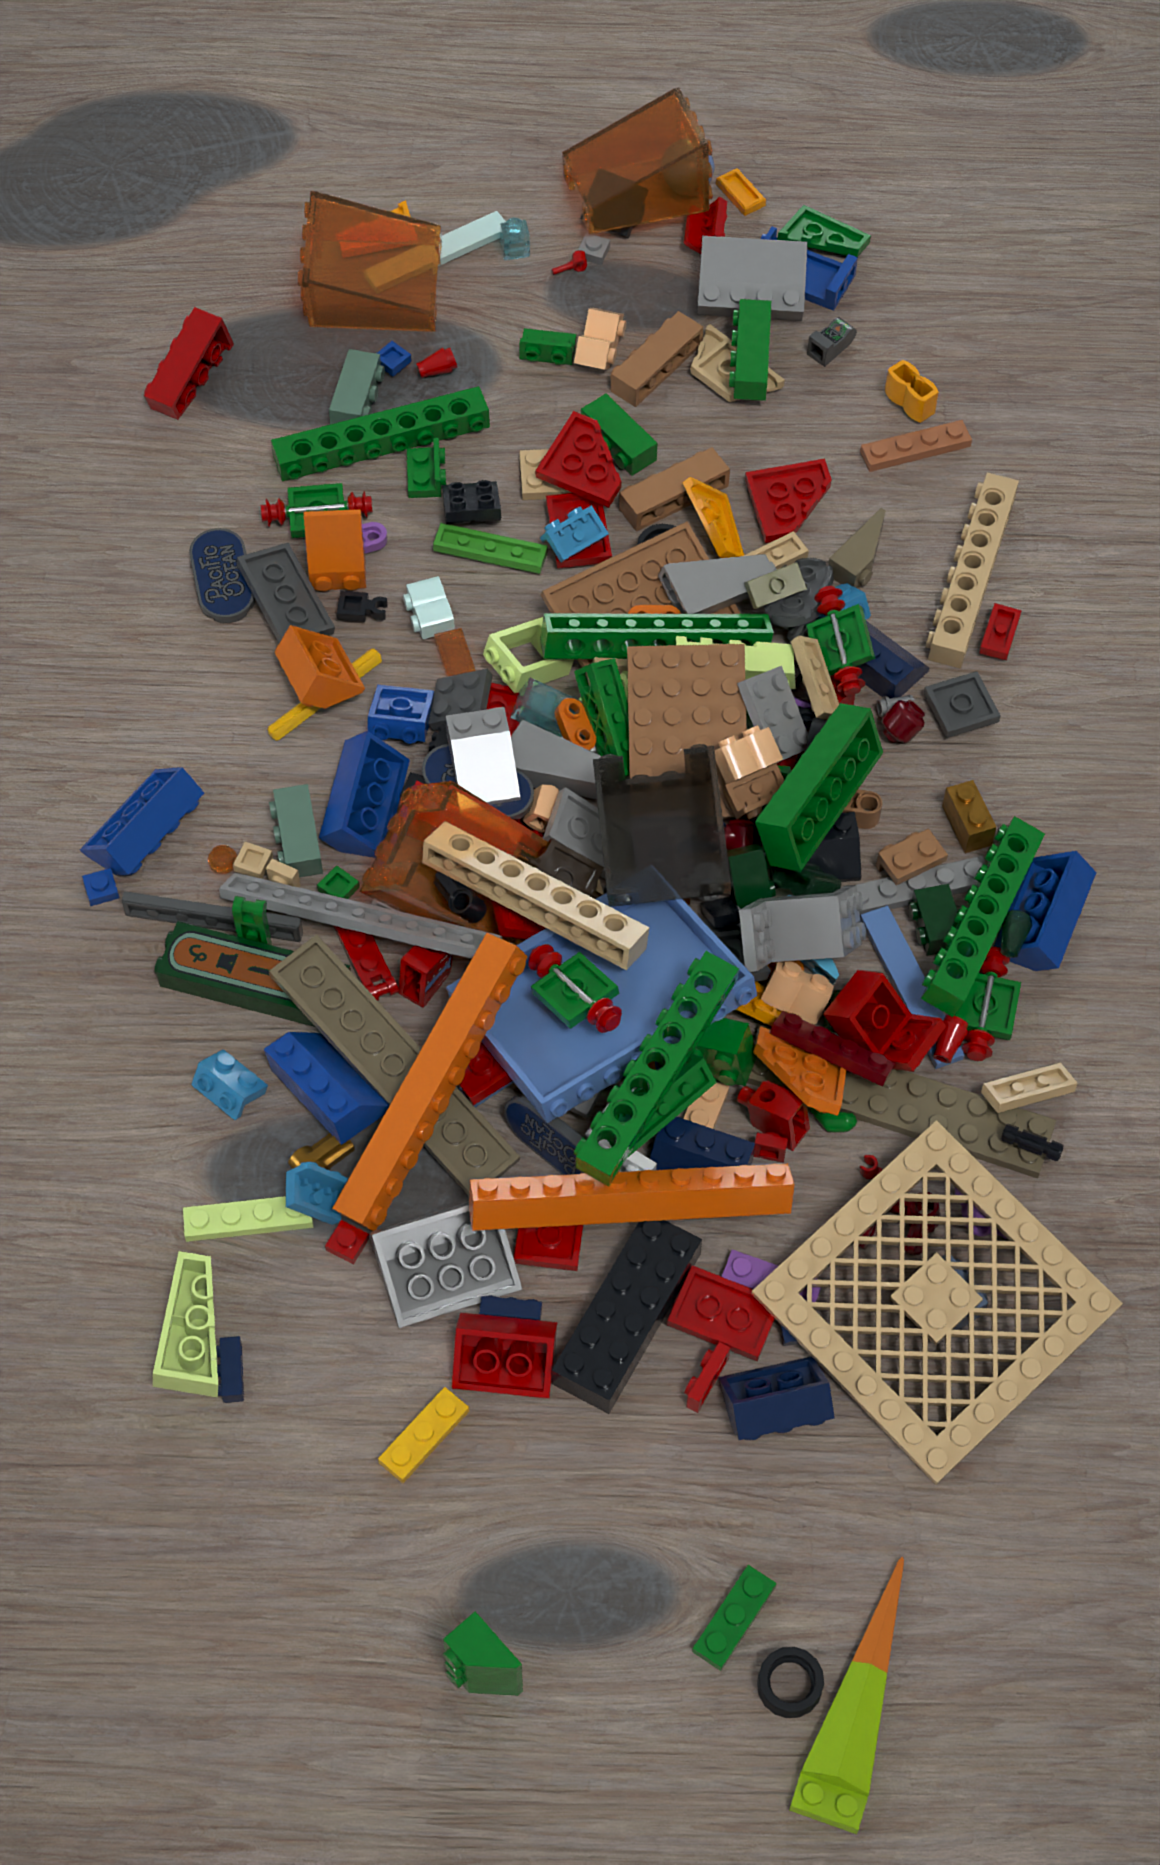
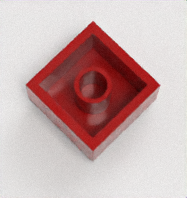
(868, 1011)

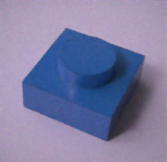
(394, 358)
(100, 887)

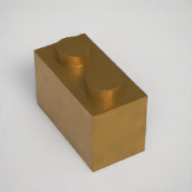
(969, 816)

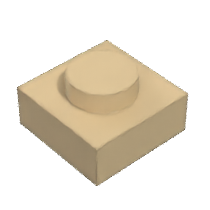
(252, 860)
(282, 873)

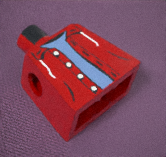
(423, 973)

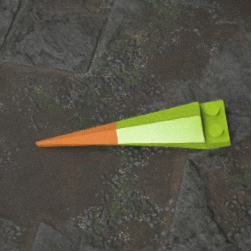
(841, 1761)

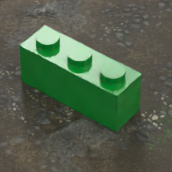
(626, 439)

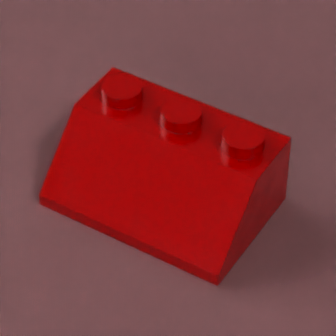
(504, 1355)

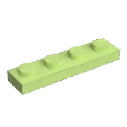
(242, 1219)

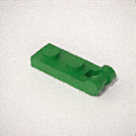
(251, 920)

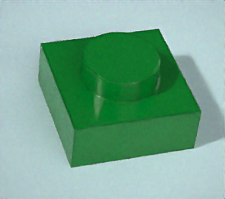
(338, 883)

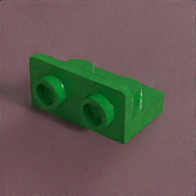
(547, 346)
(424, 471)

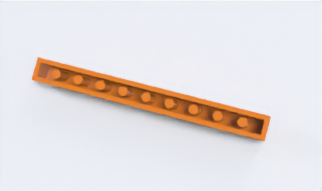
(431, 1082)
(630, 1197)

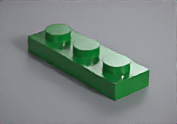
(734, 1617)

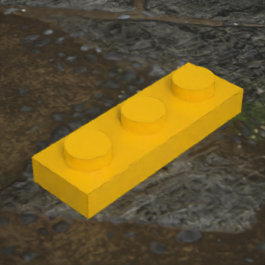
(423, 1435)

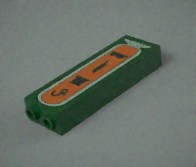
(226, 970)

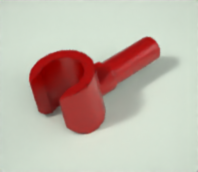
(578, 263)
(870, 1173)

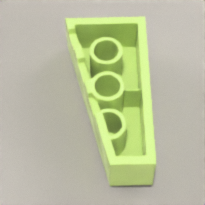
(759, 657)
(187, 1341)

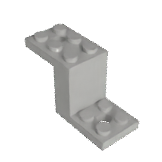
(801, 927)

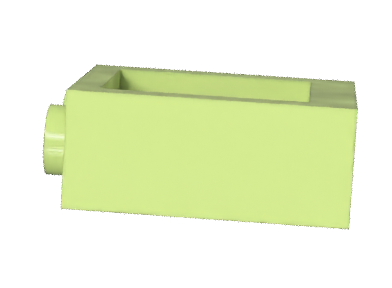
(510, 669)

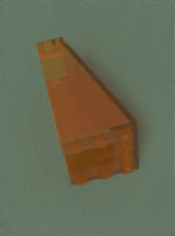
(642, 167)
(367, 267)
(407, 883)

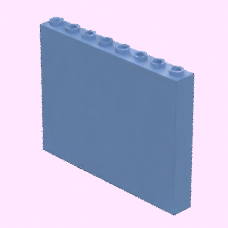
(569, 1066)

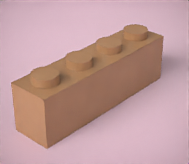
(656, 359)
(665, 493)

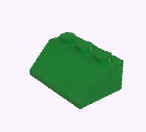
(481, 1660)

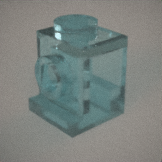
(515, 232)

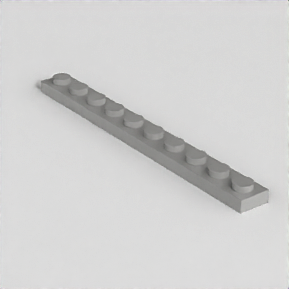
(884, 891)
(356, 915)

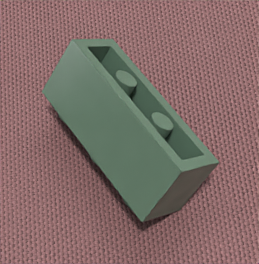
(356, 386)
(296, 830)

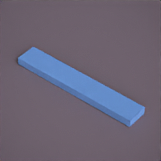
(902, 968)

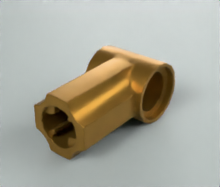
(325, 1153)

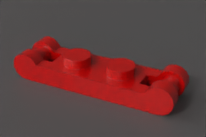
(367, 962)

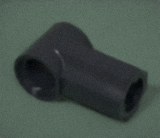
(459, 897)

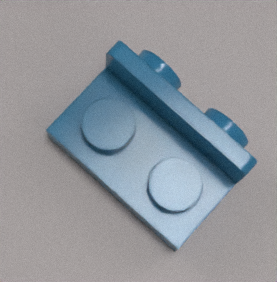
(574, 534)

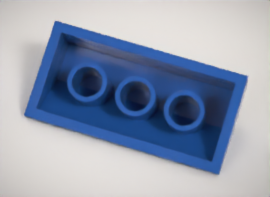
(363, 795)
(143, 821)
(1053, 898)
(325, 1083)

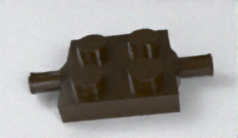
(567, 867)

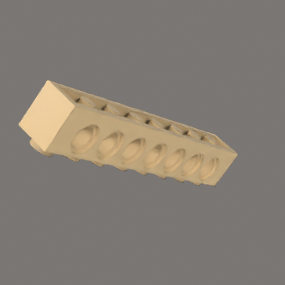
(972, 571)
(535, 895)

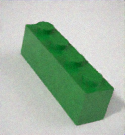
(752, 349)

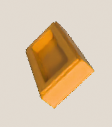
(740, 192)

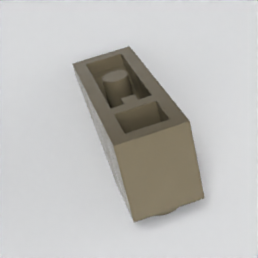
(856, 557)

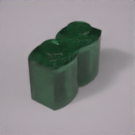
(808, 881)

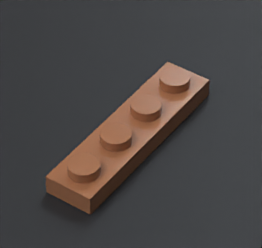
(915, 445)

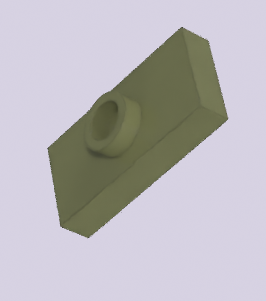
(775, 585)

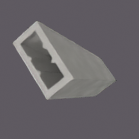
(711, 583)
(553, 760)

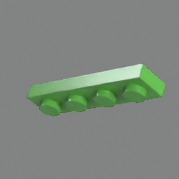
(490, 548)

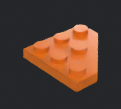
(807, 1075)

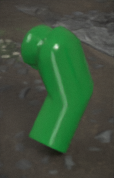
(831, 1123)

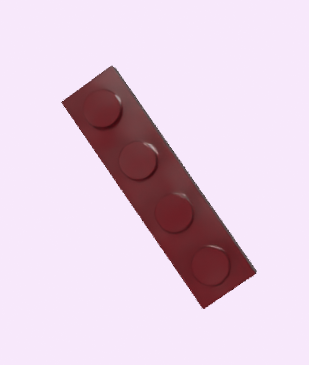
(832, 1048)

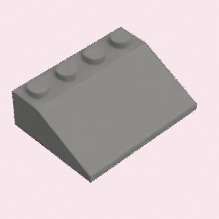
(754, 271)
(442, 1264)

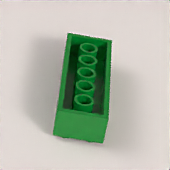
(819, 787)

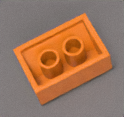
(317, 668)

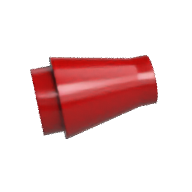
(437, 363)
(950, 1038)

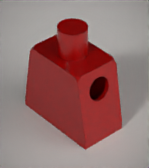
(776, 1111)

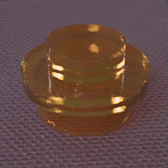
(222, 859)

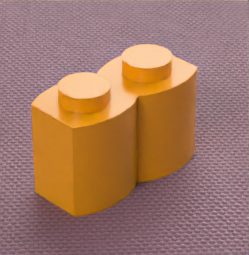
(911, 391)

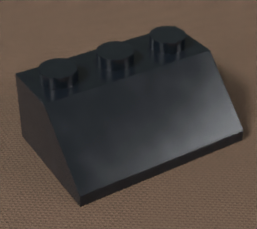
(838, 851)

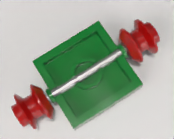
(312, 498)
(842, 639)
(574, 989)
(989, 1007)

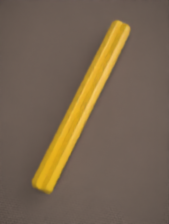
(301, 712)

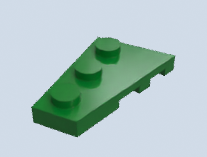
(824, 233)

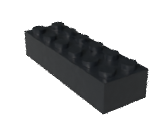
(626, 1313)

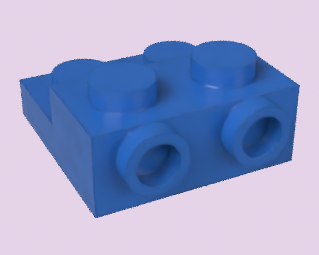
(400, 713)

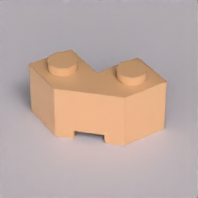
(600, 338)

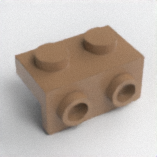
(753, 792)
(911, 856)

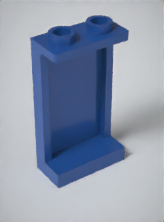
(825, 277)

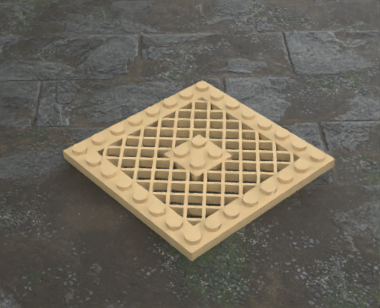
(936, 1301)

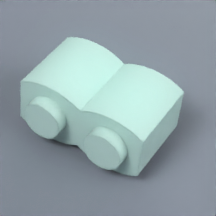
(429, 607)

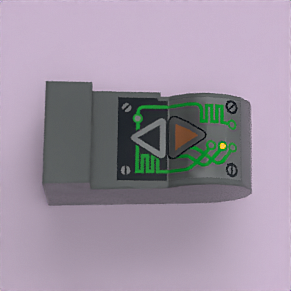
(831, 340)

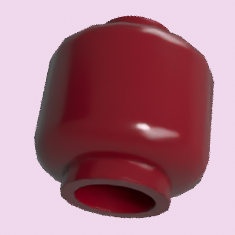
(903, 721)

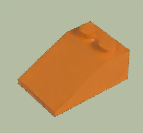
(335, 549)

